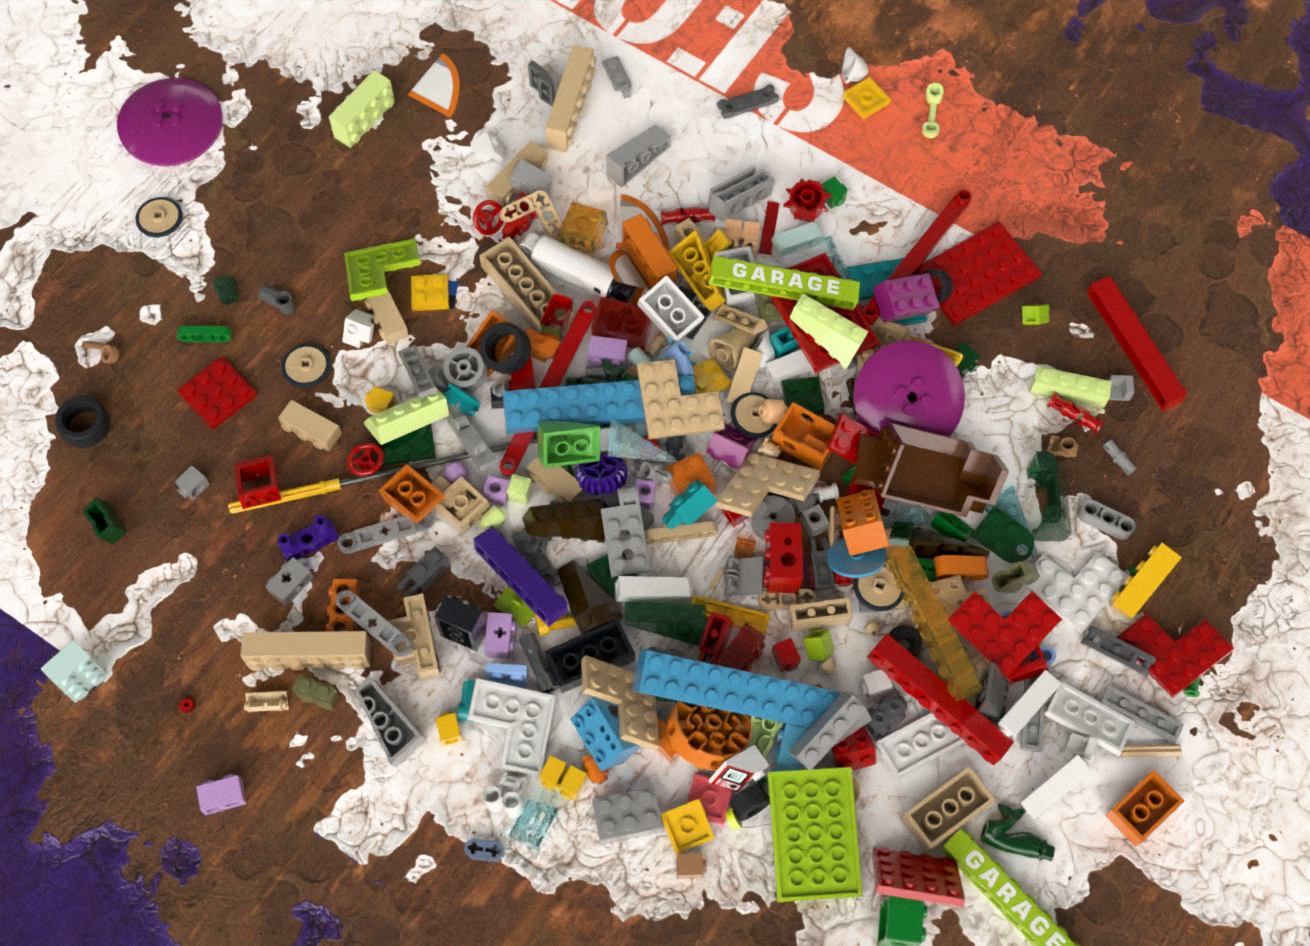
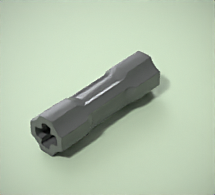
(538, 663)

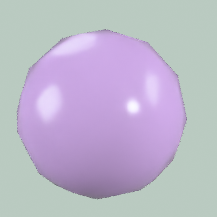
(454, 471)

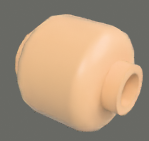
(772, 410)

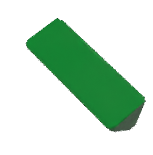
(951, 526)

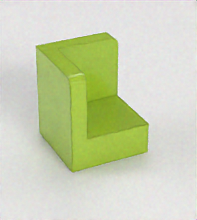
(1035, 314)
(818, 645)

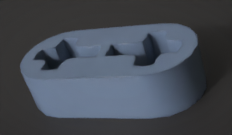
(483, 855)

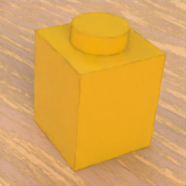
(379, 400)
(448, 729)

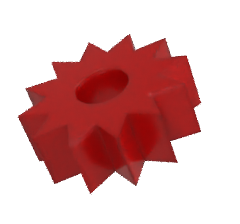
(187, 701)

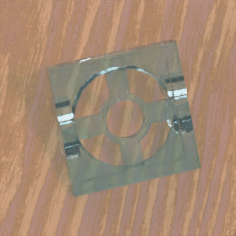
(531, 810)

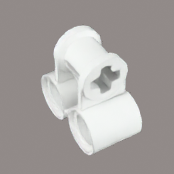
(508, 792)

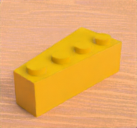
(694, 265)
(1145, 582)

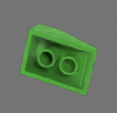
(567, 443)

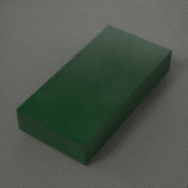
(901, 533)

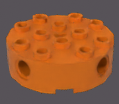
(707, 734)

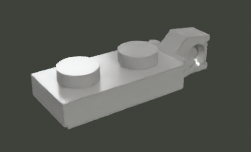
(617, 75)

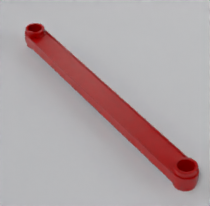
(923, 247)
(552, 378)

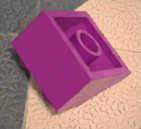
(730, 446)

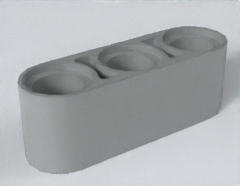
(1116, 519)

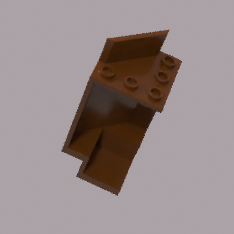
(929, 470)

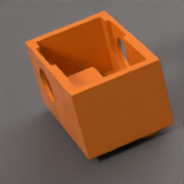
(804, 438)
(862, 522)

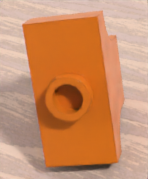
(542, 346)

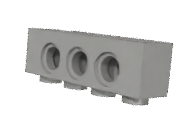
(748, 195)

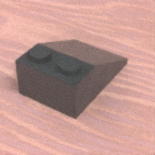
(992, 694)

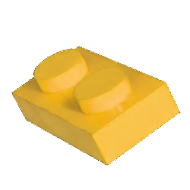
(717, 243)

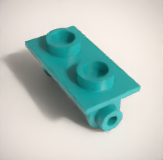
(468, 404)

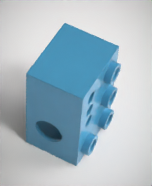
(601, 734)

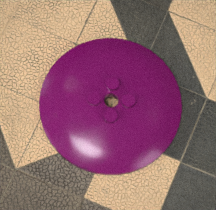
(175, 140)
(906, 368)

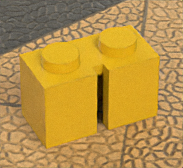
(563, 779)

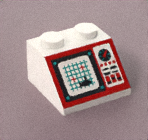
(740, 770)

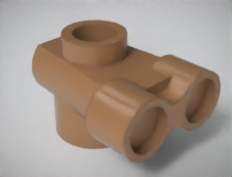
(1063, 447)

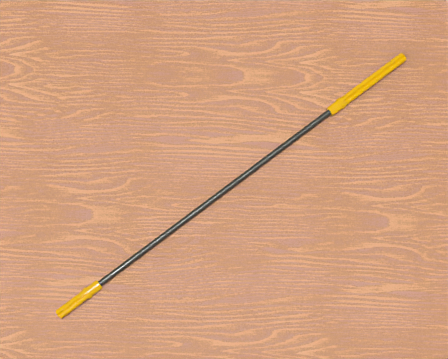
(336, 484)

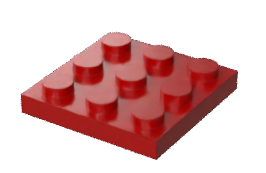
(217, 393)

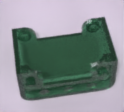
(1056, 516)

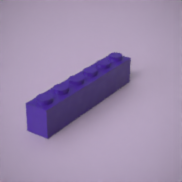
(520, 576)

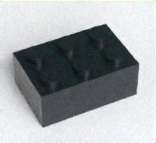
(461, 623)

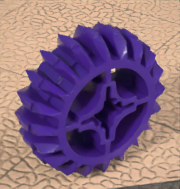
(602, 476)

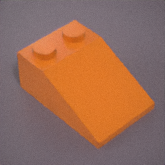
(504, 347)
(411, 494)

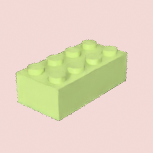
(362, 109)

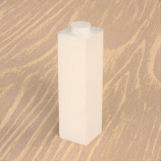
(787, 368)
(652, 589)
(1028, 704)
(1057, 786)

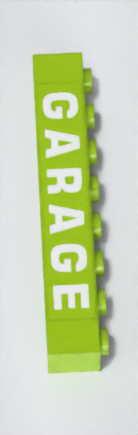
(783, 282)
(1004, 892)

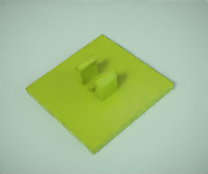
(512, 604)

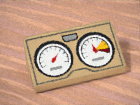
(835, 530)

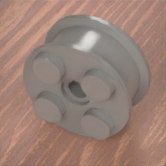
(474, 373)
(771, 510)

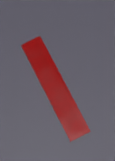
(769, 227)

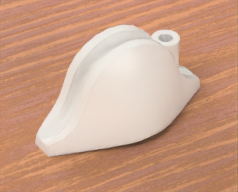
(853, 67)
(764, 346)

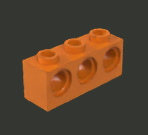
(337, 620)

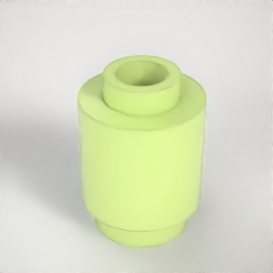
(492, 518)

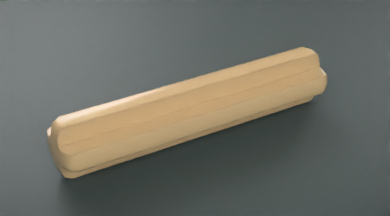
(1151, 750)

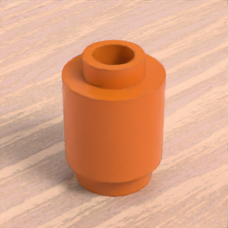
(593, 771)

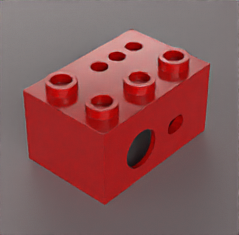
(783, 558)

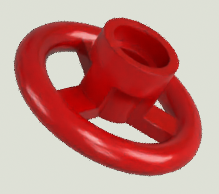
(480, 214)
(365, 461)

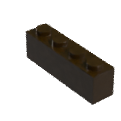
(566, 520)

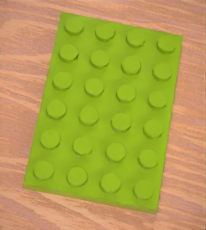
(814, 834)

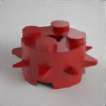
(807, 200)

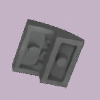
(542, 82)

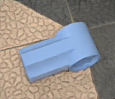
(679, 352)

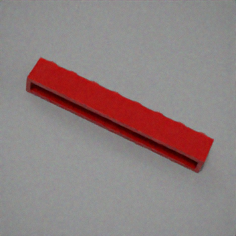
(1136, 343)
(934, 695)

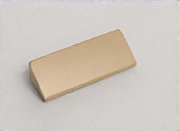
(740, 320)
(744, 374)

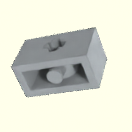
(299, 577)

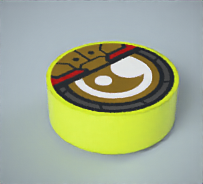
(732, 819)

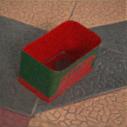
(561, 302)

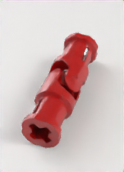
(676, 216)
(1073, 411)

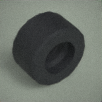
(750, 802)

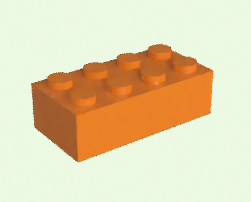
(647, 250)

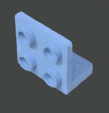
(508, 674)

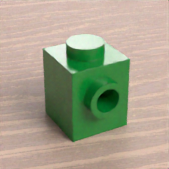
(837, 190)

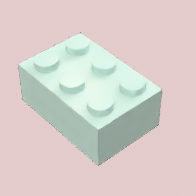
(74, 671)

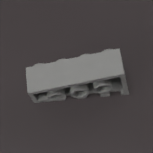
(636, 154)
(393, 728)

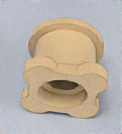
(769, 449)

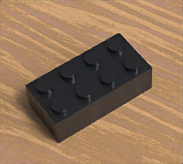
(603, 643)

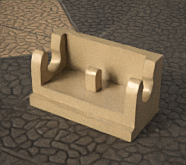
(890, 332)

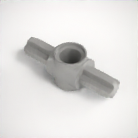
(652, 470)

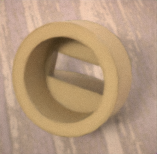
(869, 629)
(828, 666)

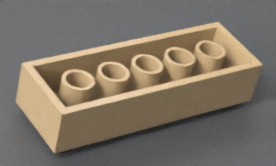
(570, 98)
(521, 283)
(306, 650)

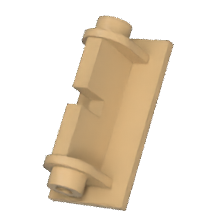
(266, 701)

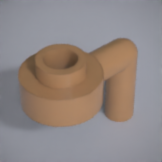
(109, 353)

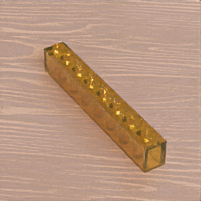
(933, 623)

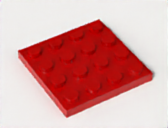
(917, 877)

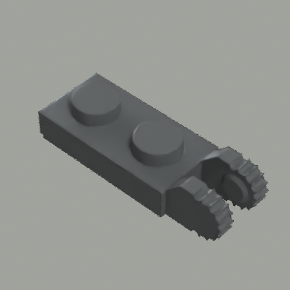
(822, 573)

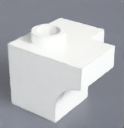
(488, 147)
(358, 328)
(1080, 746)

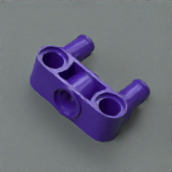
(321, 531)

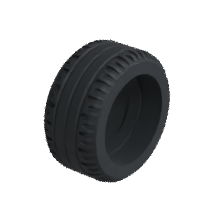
(493, 336)
(74, 407)

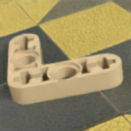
(534, 206)
(782, 606)

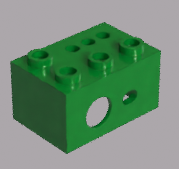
(901, 922)

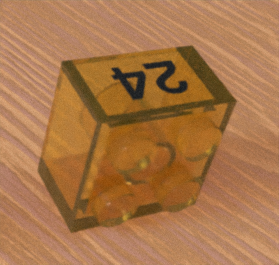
(583, 227)

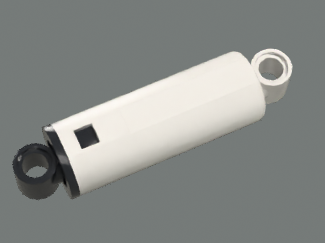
(575, 267)

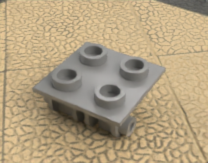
(743, 576)

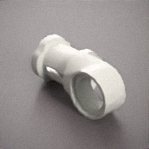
(825, 493)

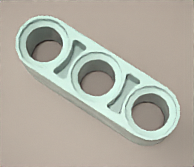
(798, 239)

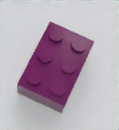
(906, 297)

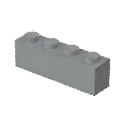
(833, 726)

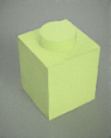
(519, 489)

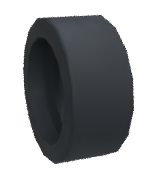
(946, 281)

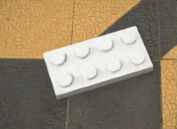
(1090, 718)
(917, 745)

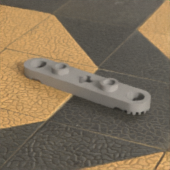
(370, 535)
(383, 632)

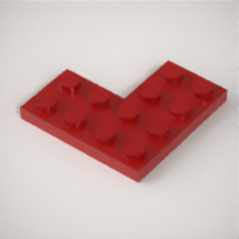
(845, 444)
(1007, 639)
(1180, 661)

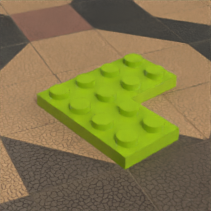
(368, 267)

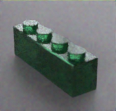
(669, 620)

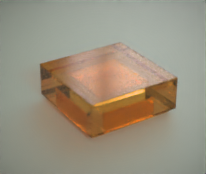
(744, 548)

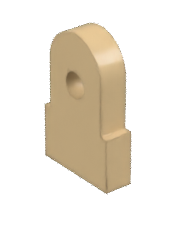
(717, 578)

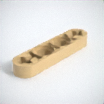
(681, 533)

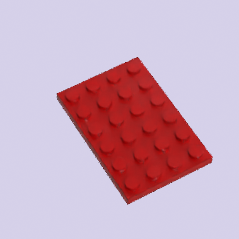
(981, 272)
(815, 354)

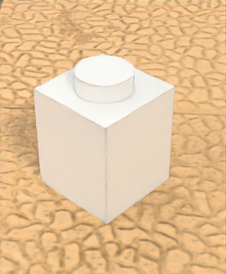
(875, 684)

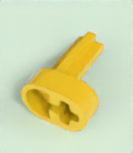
(562, 623)

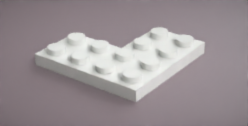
(1081, 597)
(526, 717)

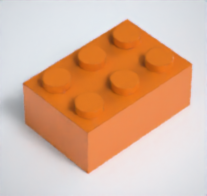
(1144, 808)

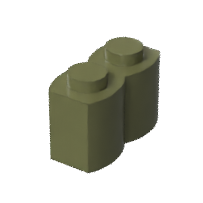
(1015, 577)
(312, 692)

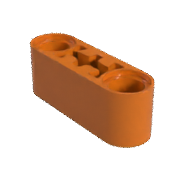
(968, 567)

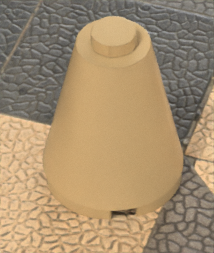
(729, 347)

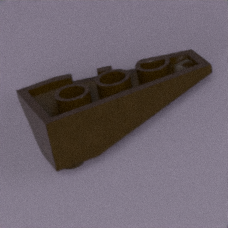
(931, 544)
(587, 599)

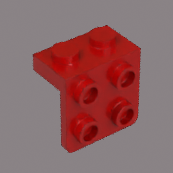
(855, 751)

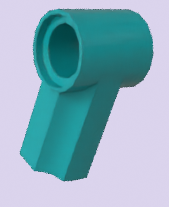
(463, 707)

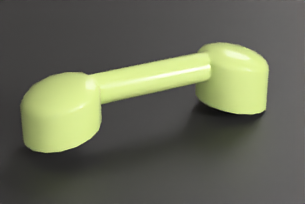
(934, 96)

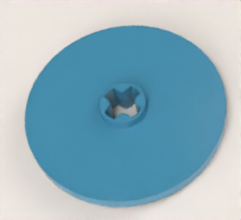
(857, 565)

